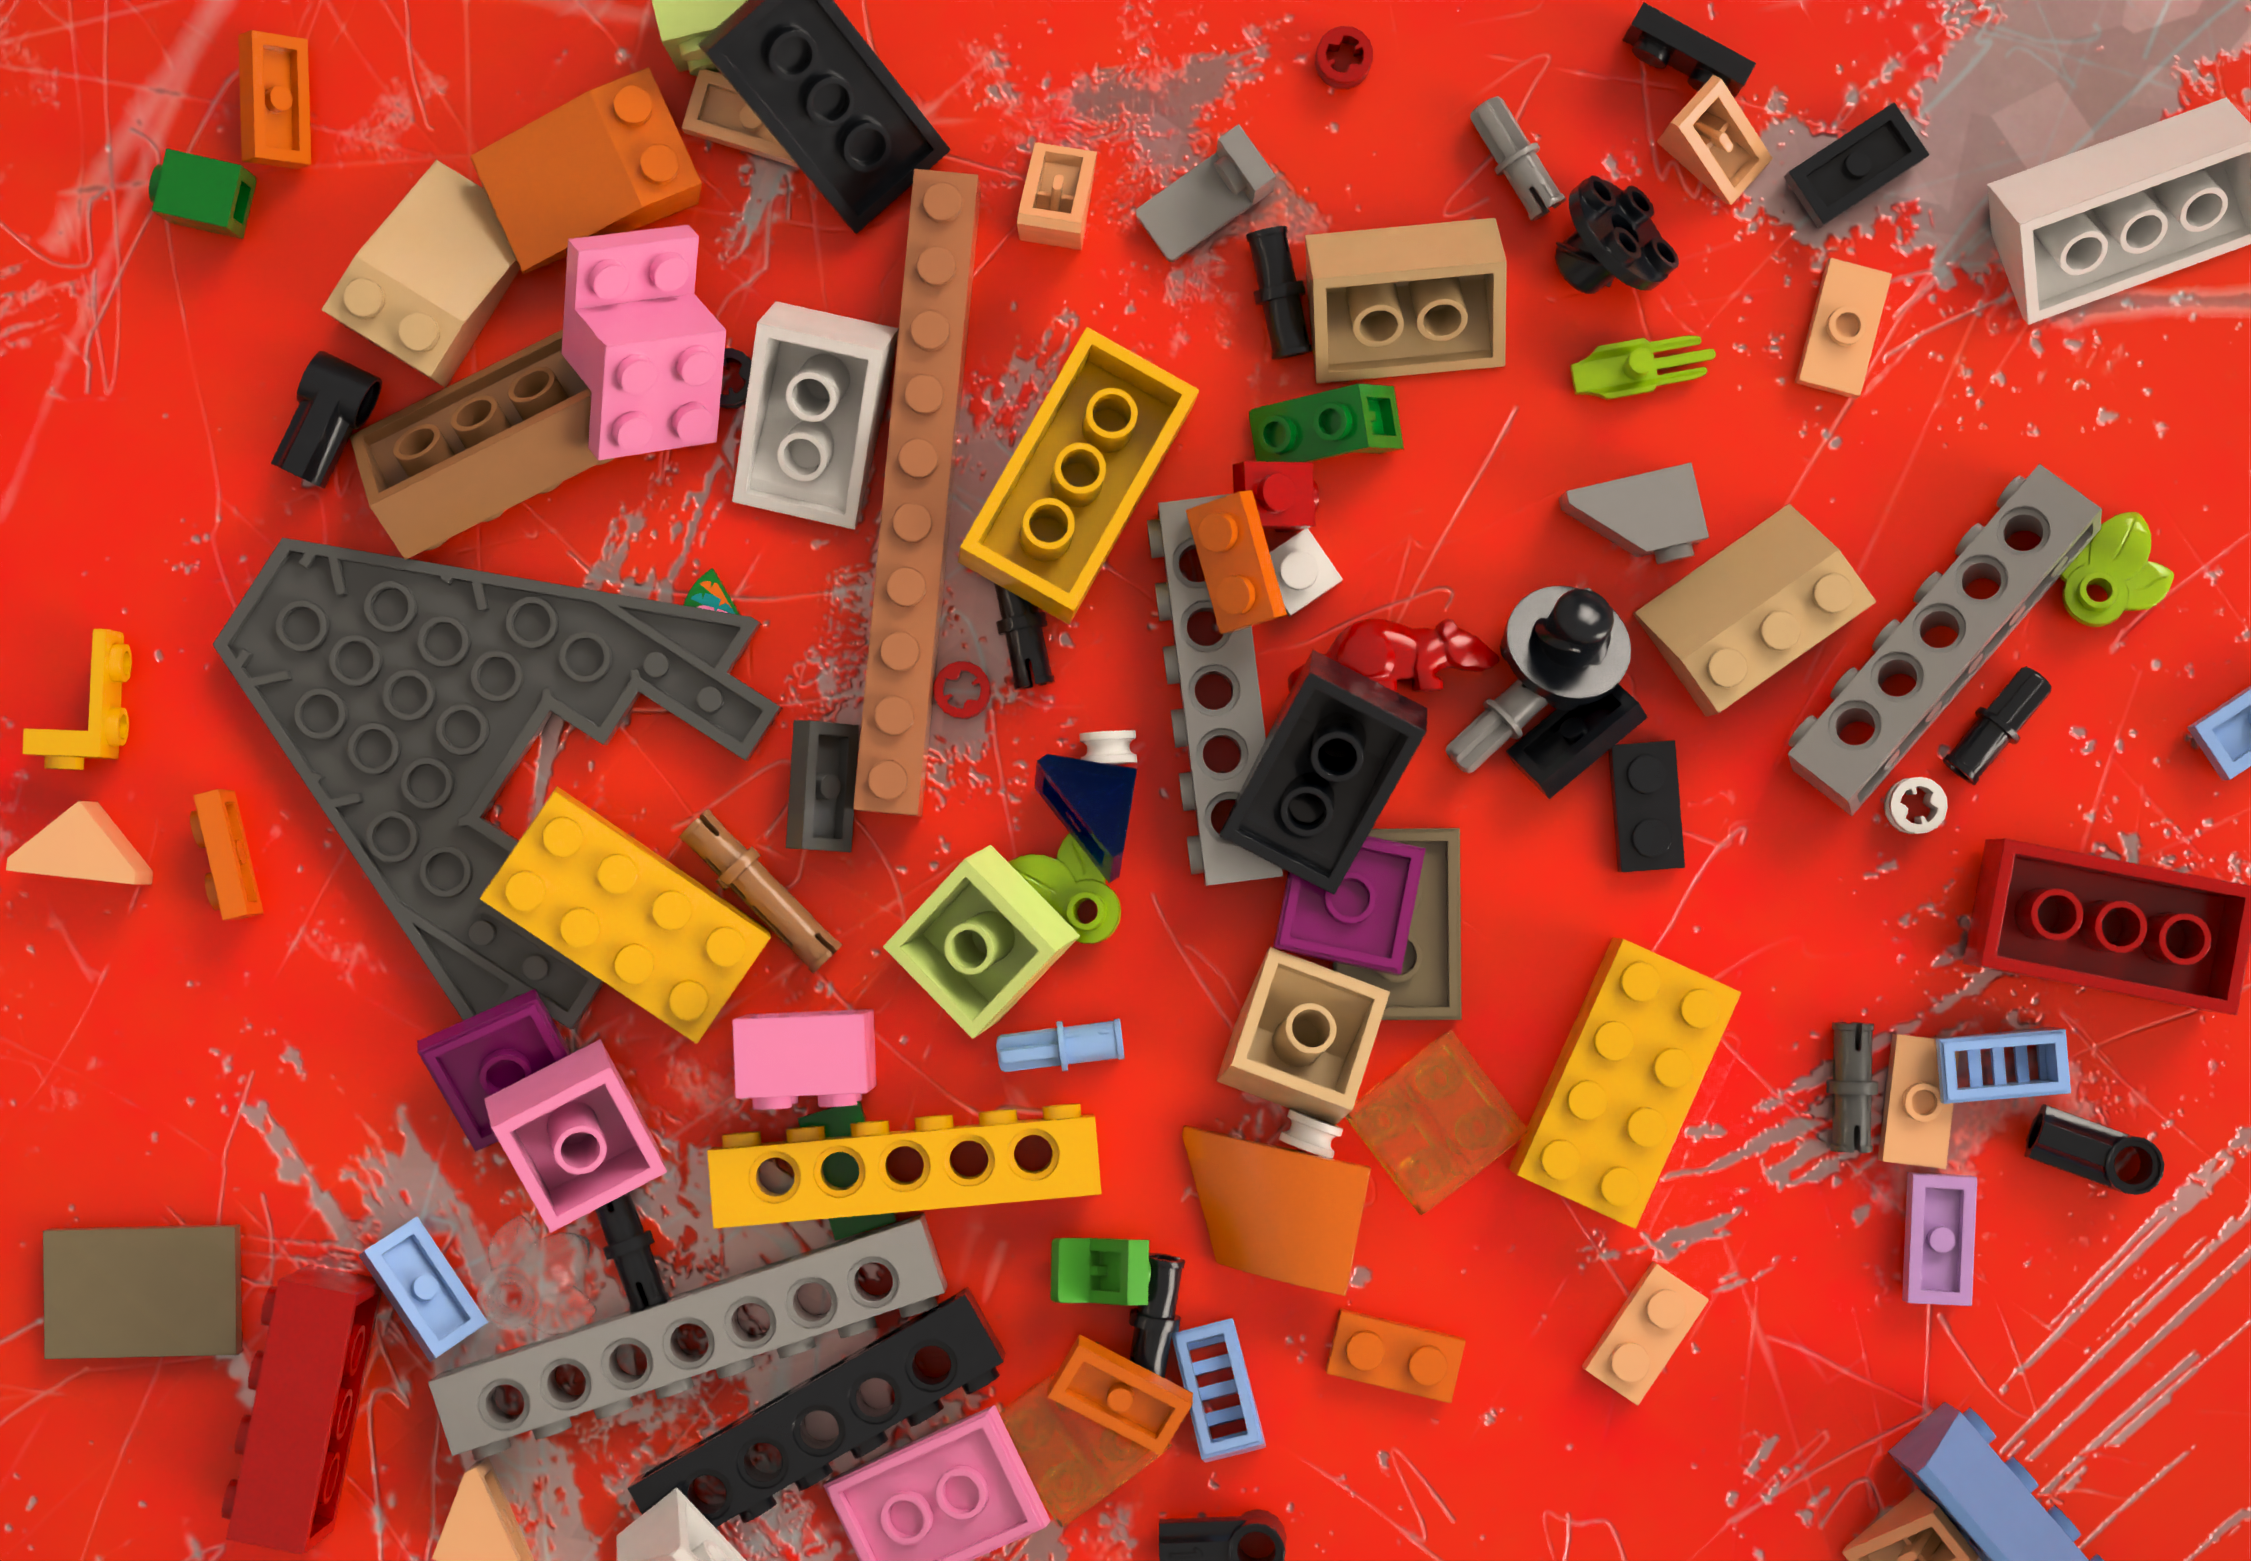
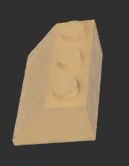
(1406, 300)
(1753, 609)

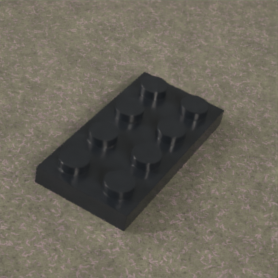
(826, 102)

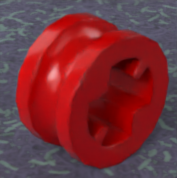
(1332, 42)
(953, 673)

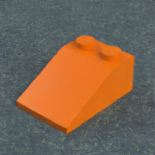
(588, 170)

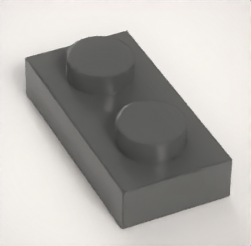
(822, 786)

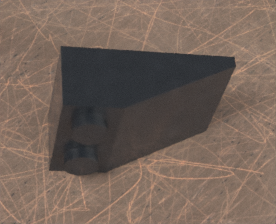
(1325, 772)

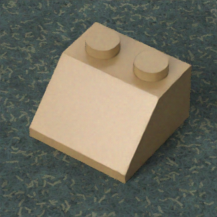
(1304, 1037)

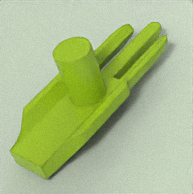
(1631, 369)

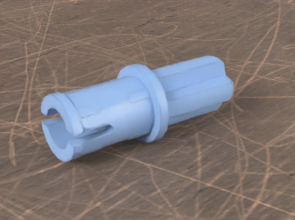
(1060, 1046)

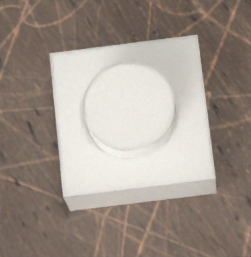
(1302, 571)

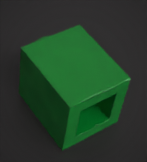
(202, 193)

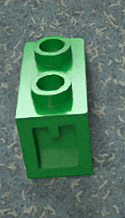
(1328, 425)

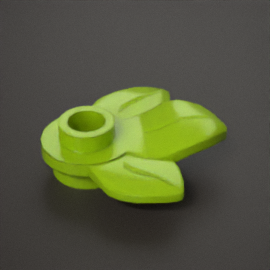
(2121, 566)
(1068, 883)

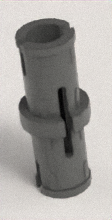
(1852, 1087)

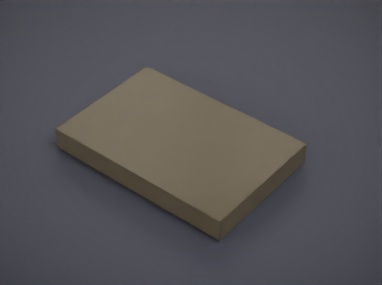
(1432, 960)
(142, 1291)

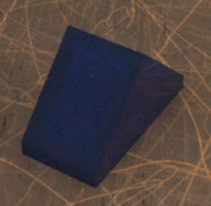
(1092, 805)

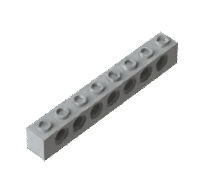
(468, 1392)

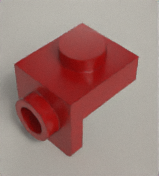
(1282, 492)

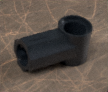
(332, 403)
(2091, 1150)
(1218, 1537)

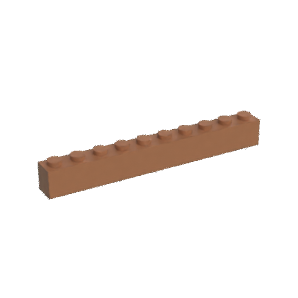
(917, 493)

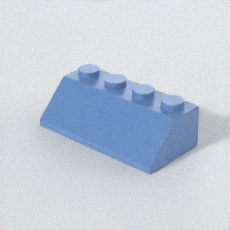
(1982, 1494)

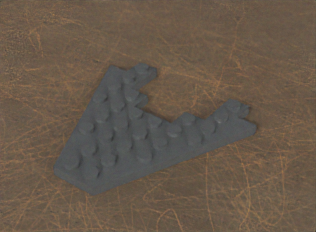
(419, 696)

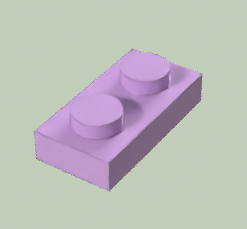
(1939, 1239)

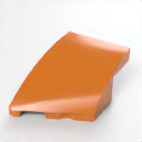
(1278, 1208)

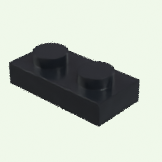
(1666, 41)
(1856, 165)
(1574, 740)
(1646, 806)

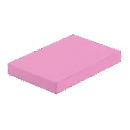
(940, 1496)

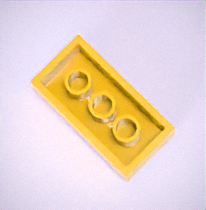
(1077, 475)
(626, 915)
(1624, 1081)

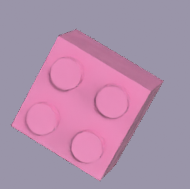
(803, 1056)
(574, 1135)

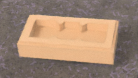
(1843, 328)
(1914, 1119)

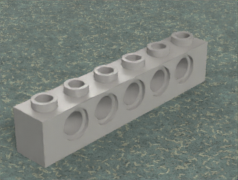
(2035, 504)
(1194, 724)

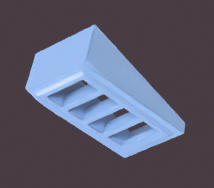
(2051, 1059)
(1235, 1443)

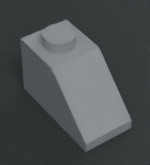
(1644, 512)

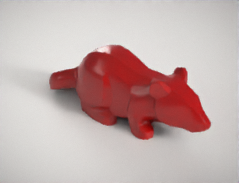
(1396, 653)

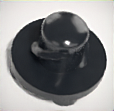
(1613, 239)
(1566, 645)

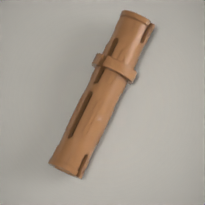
(759, 890)

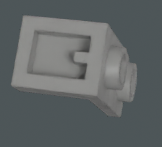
(1207, 196)

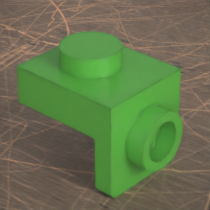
(1100, 1271)

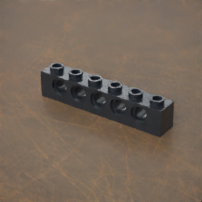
(953, 1325)

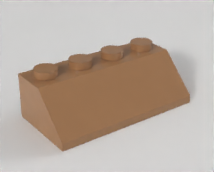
(477, 447)

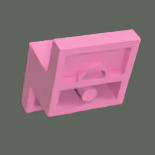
(642, 341)

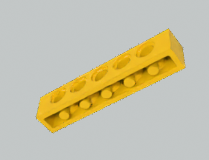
(743, 1201)

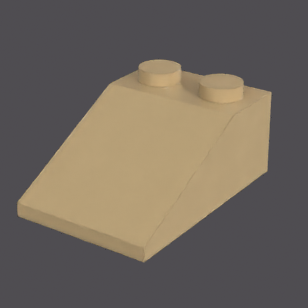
(428, 275)

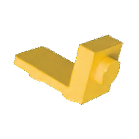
(107, 720)

